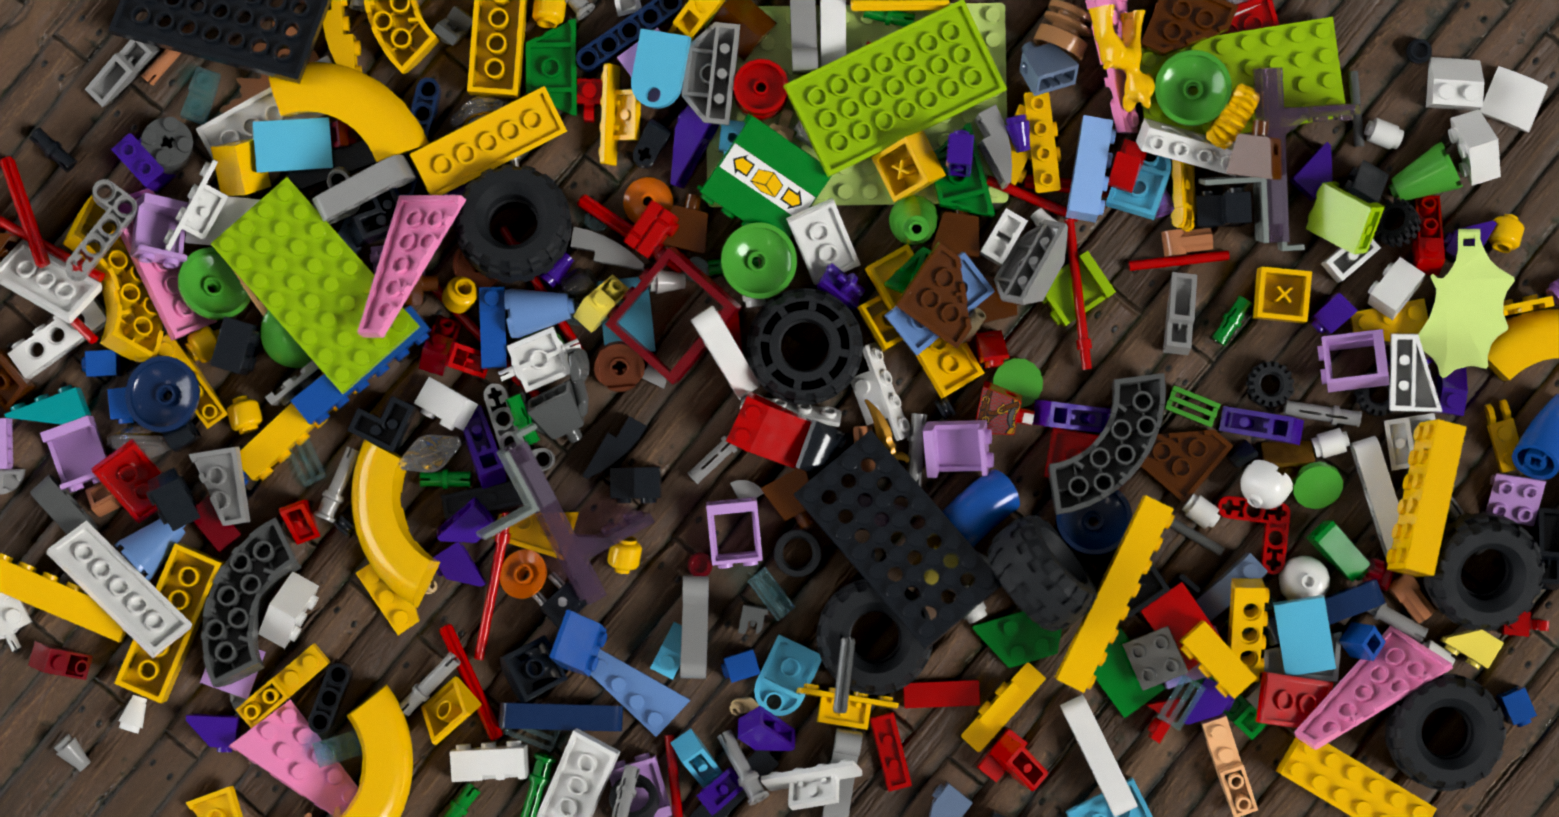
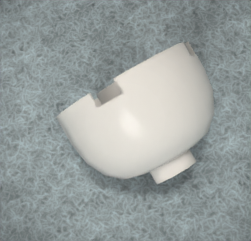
(1264, 485)
(1303, 578)

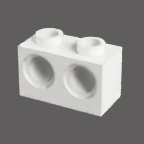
(1003, 237)

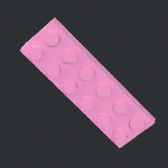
(163, 287)

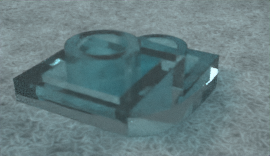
(201, 95)
(337, 748)

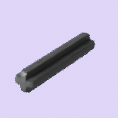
(844, 675)

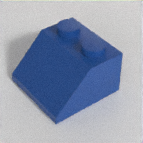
(578, 644)

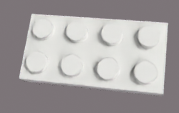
(47, 286)
(579, 777)

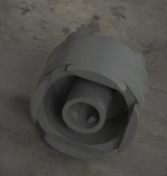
(169, 132)

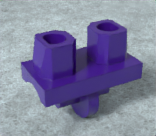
(841, 286)

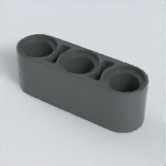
(60, 505)

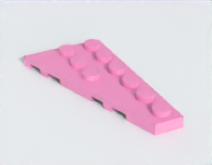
(1124, 121)
(411, 242)
(1372, 687)
(286, 751)

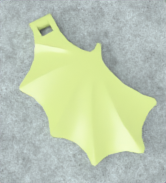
(1466, 309)

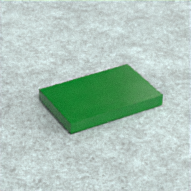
(1120, 681)

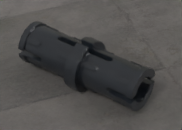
(53, 150)

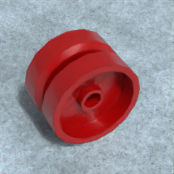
(764, 74)

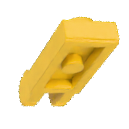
(1183, 195)
(1502, 435)

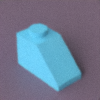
(669, 655)
(696, 757)

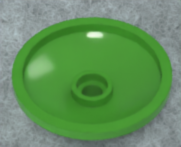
(1191, 70)
(776, 258)
(208, 269)
(281, 344)

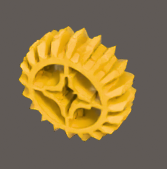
(1234, 117)

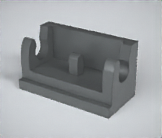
(753, 614)

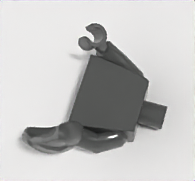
(564, 406)

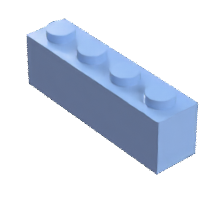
(1089, 169)

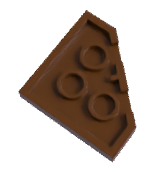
(1185, 23)
(939, 297)
(1185, 460)

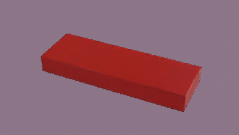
(942, 694)
(890, 751)

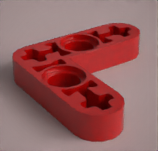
(1271, 525)

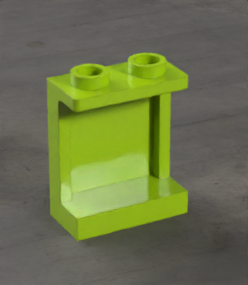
(1344, 218)
(1094, 287)

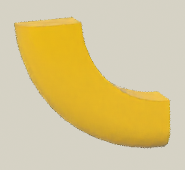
(401, 31)
(357, 101)
(131, 318)
(1527, 341)
(383, 525)
(386, 757)

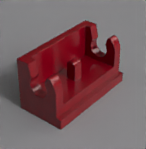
(211, 527)

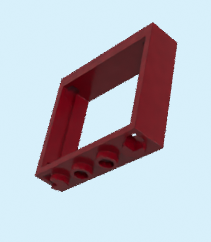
(730, 309)

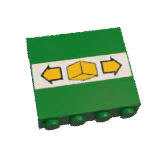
(764, 178)

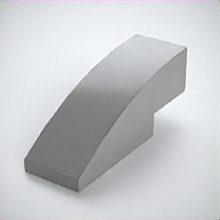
(121, 71)
(995, 145)
(605, 249)
(1180, 313)

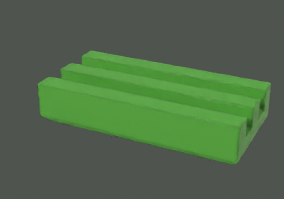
(1212, 414)

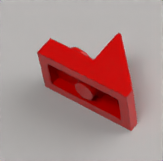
(1127, 166)
(1158, 727)

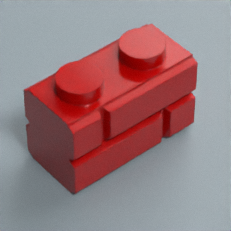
(652, 230)
(1019, 762)

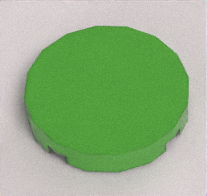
(1020, 377)
(1317, 485)

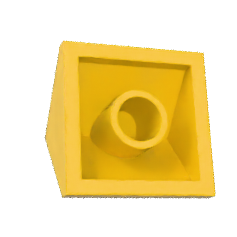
(237, 168)
(877, 324)
(448, 709)

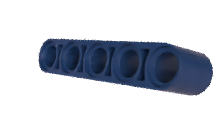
(622, 42)
(432, 104)
(1340, 606)
(560, 717)

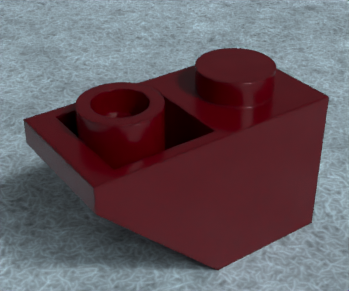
(438, 345)
(60, 660)

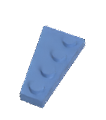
(640, 694)

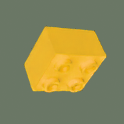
(908, 166)
(1282, 295)

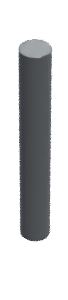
(1355, 99)
(1197, 537)

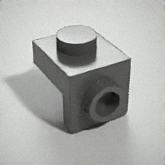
(454, 27)

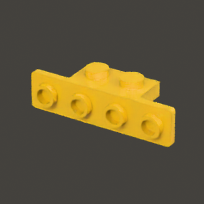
(619, 115)
(1042, 142)
(1006, 703)
(857, 710)

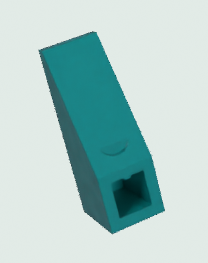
(57, 409)

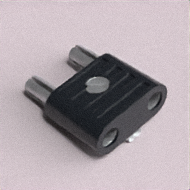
(561, 601)

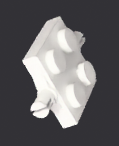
(539, 359)
(12, 618)

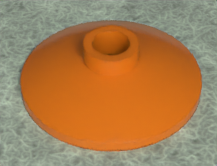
(645, 188)
(516, 567)

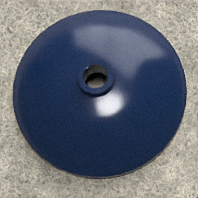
(148, 391)
(1112, 517)

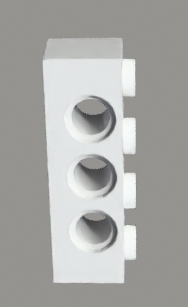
(1182, 146)
(31, 365)

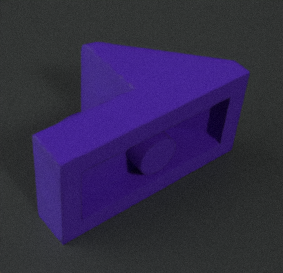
(720, 791)

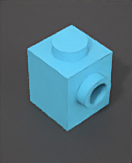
(729, 134)

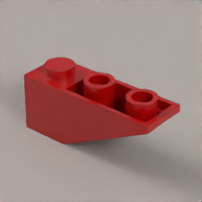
(1428, 246)
(991, 348)

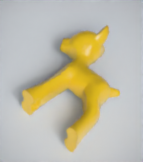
(1123, 53)

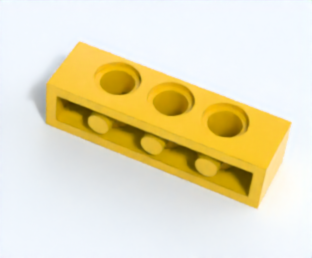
(1245, 592)

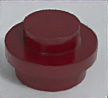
(700, 564)

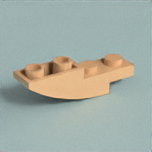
(1229, 765)

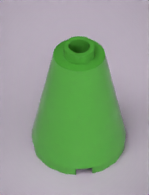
(1426, 176)
(910, 212)

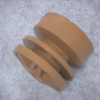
(1067, 26)

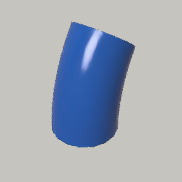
(1538, 447)
(983, 506)

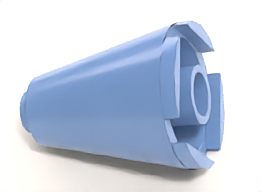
(535, 310)
(150, 547)

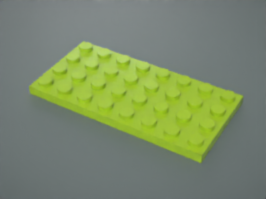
(1302, 49)
(895, 87)
(310, 283)

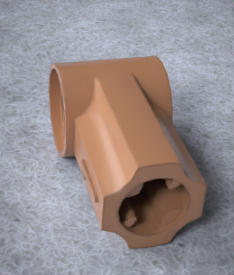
(1180, 242)
(1406, 591)

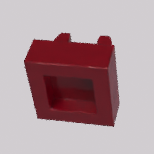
(339, 135)
(1378, 570)

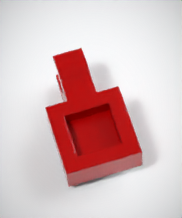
(589, 94)
(1524, 624)

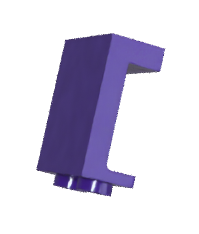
(142, 163)

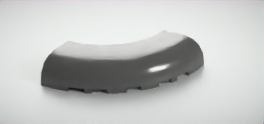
(1117, 451)
(238, 601)

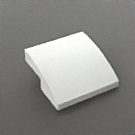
(1513, 99)
(1400, 438)

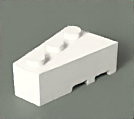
(1410, 377)
(489, 761)

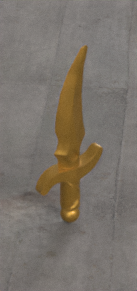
(884, 432)

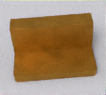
(1288, 457)

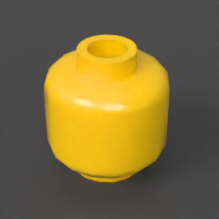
(549, 13)
(1506, 234)
(459, 294)
(202, 344)
(244, 415)
(625, 555)

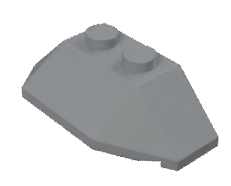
(712, 72)
(1033, 264)

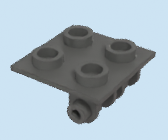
(1155, 658)

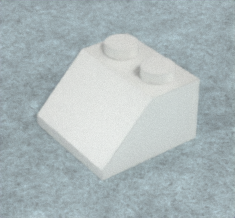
(1455, 84)

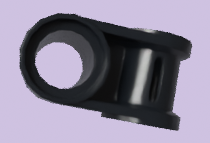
(653, 140)

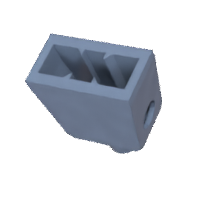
(1047, 68)

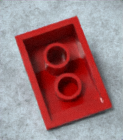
(769, 430)

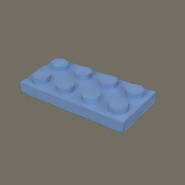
(920, 337)

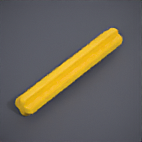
(898, 5)

